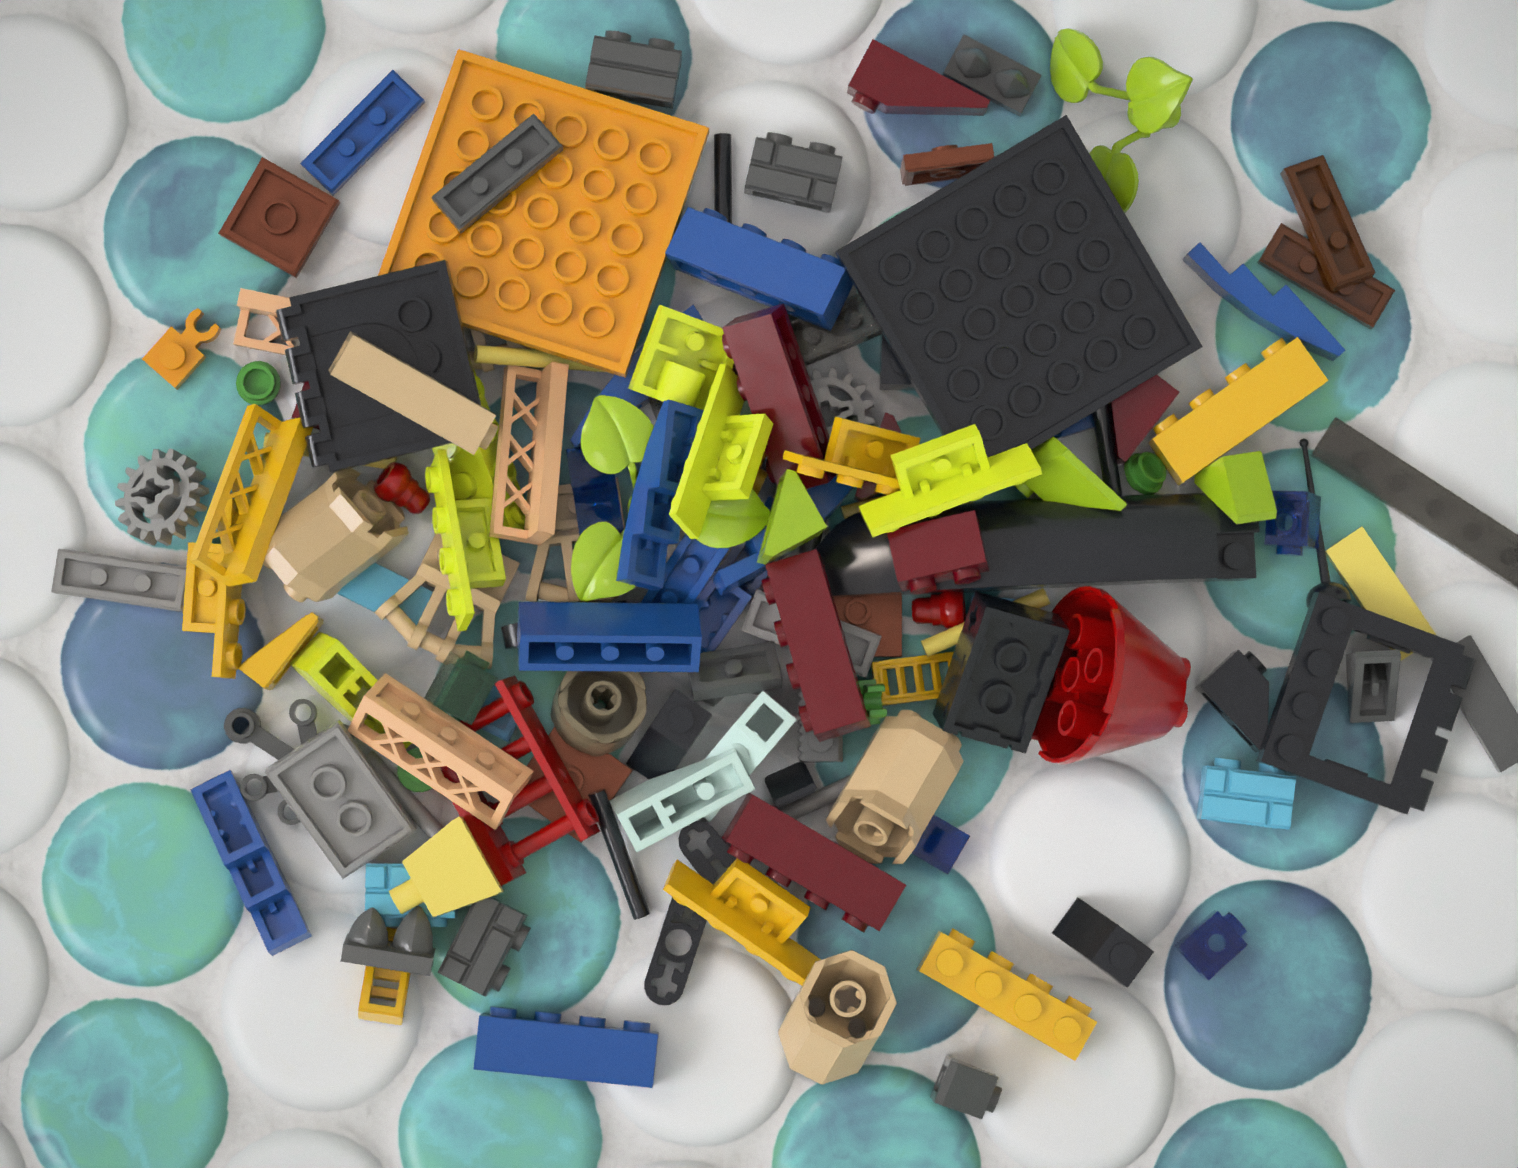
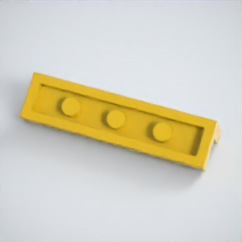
(264, 500)

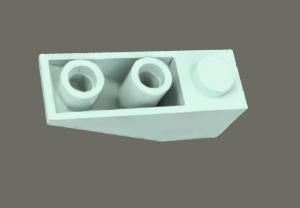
(755, 734)

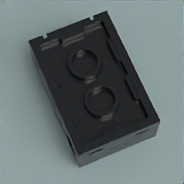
(1000, 672)

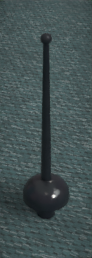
(1326, 587)

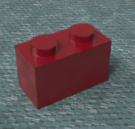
(938, 552)

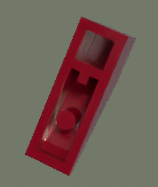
(903, 86)

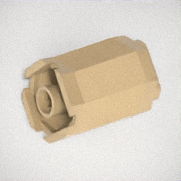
(333, 537)
(895, 788)
(837, 1017)

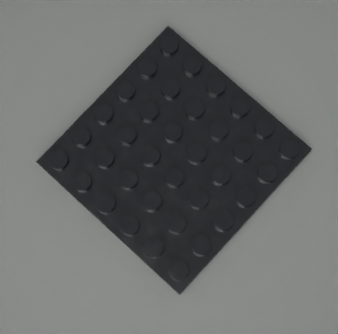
(1019, 295)

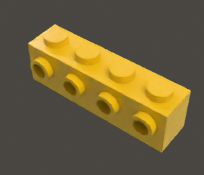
(1237, 410)
(1007, 995)

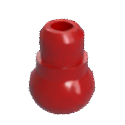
(399, 487)
(940, 609)

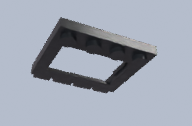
(1309, 687)

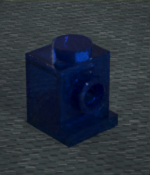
(1304, 533)
(1196, 948)

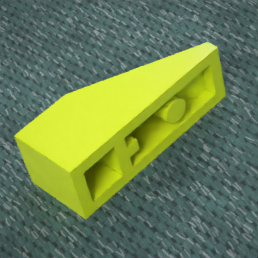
(337, 677)

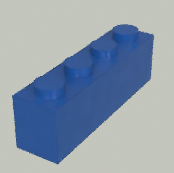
(759, 267)
(608, 637)
(566, 1049)

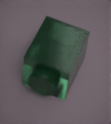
(461, 686)

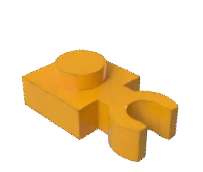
(176, 354)

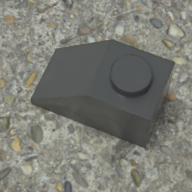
(966, 1088)

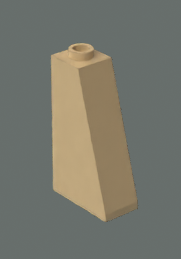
(413, 394)

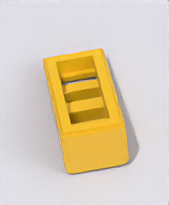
(273, 660)
(880, 668)
(383, 1013)

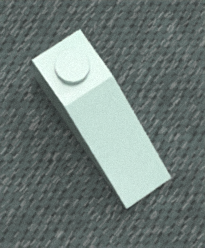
(680, 798)

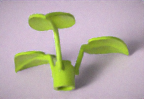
(1151, 88)
(617, 438)

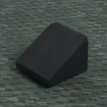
(790, 784)

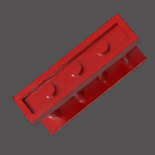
(506, 856)

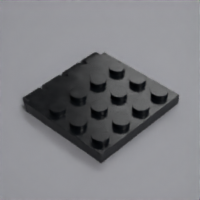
(403, 313)

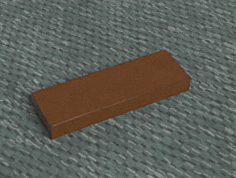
(1327, 223)
(1295, 260)

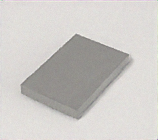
(341, 799)

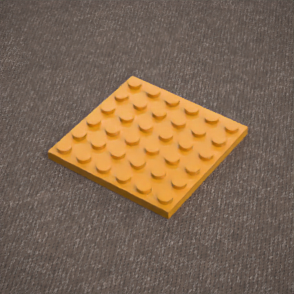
(578, 243)

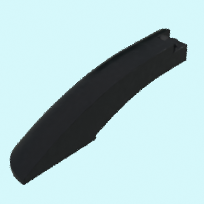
(1064, 546)

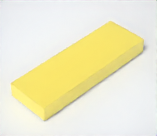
(1374, 581)

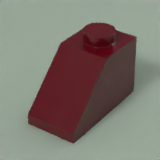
(1137, 413)

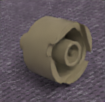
(594, 729)

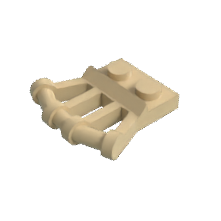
(565, 535)
(417, 636)

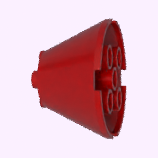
(1111, 682)

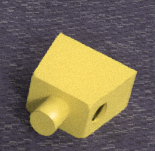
(446, 873)

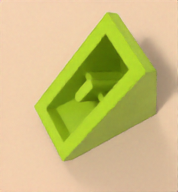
(1239, 487)
(791, 519)

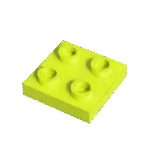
(679, 359)

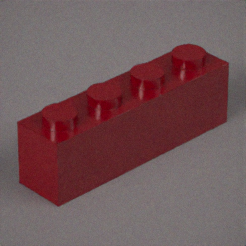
(778, 385)
(817, 646)
(813, 862)

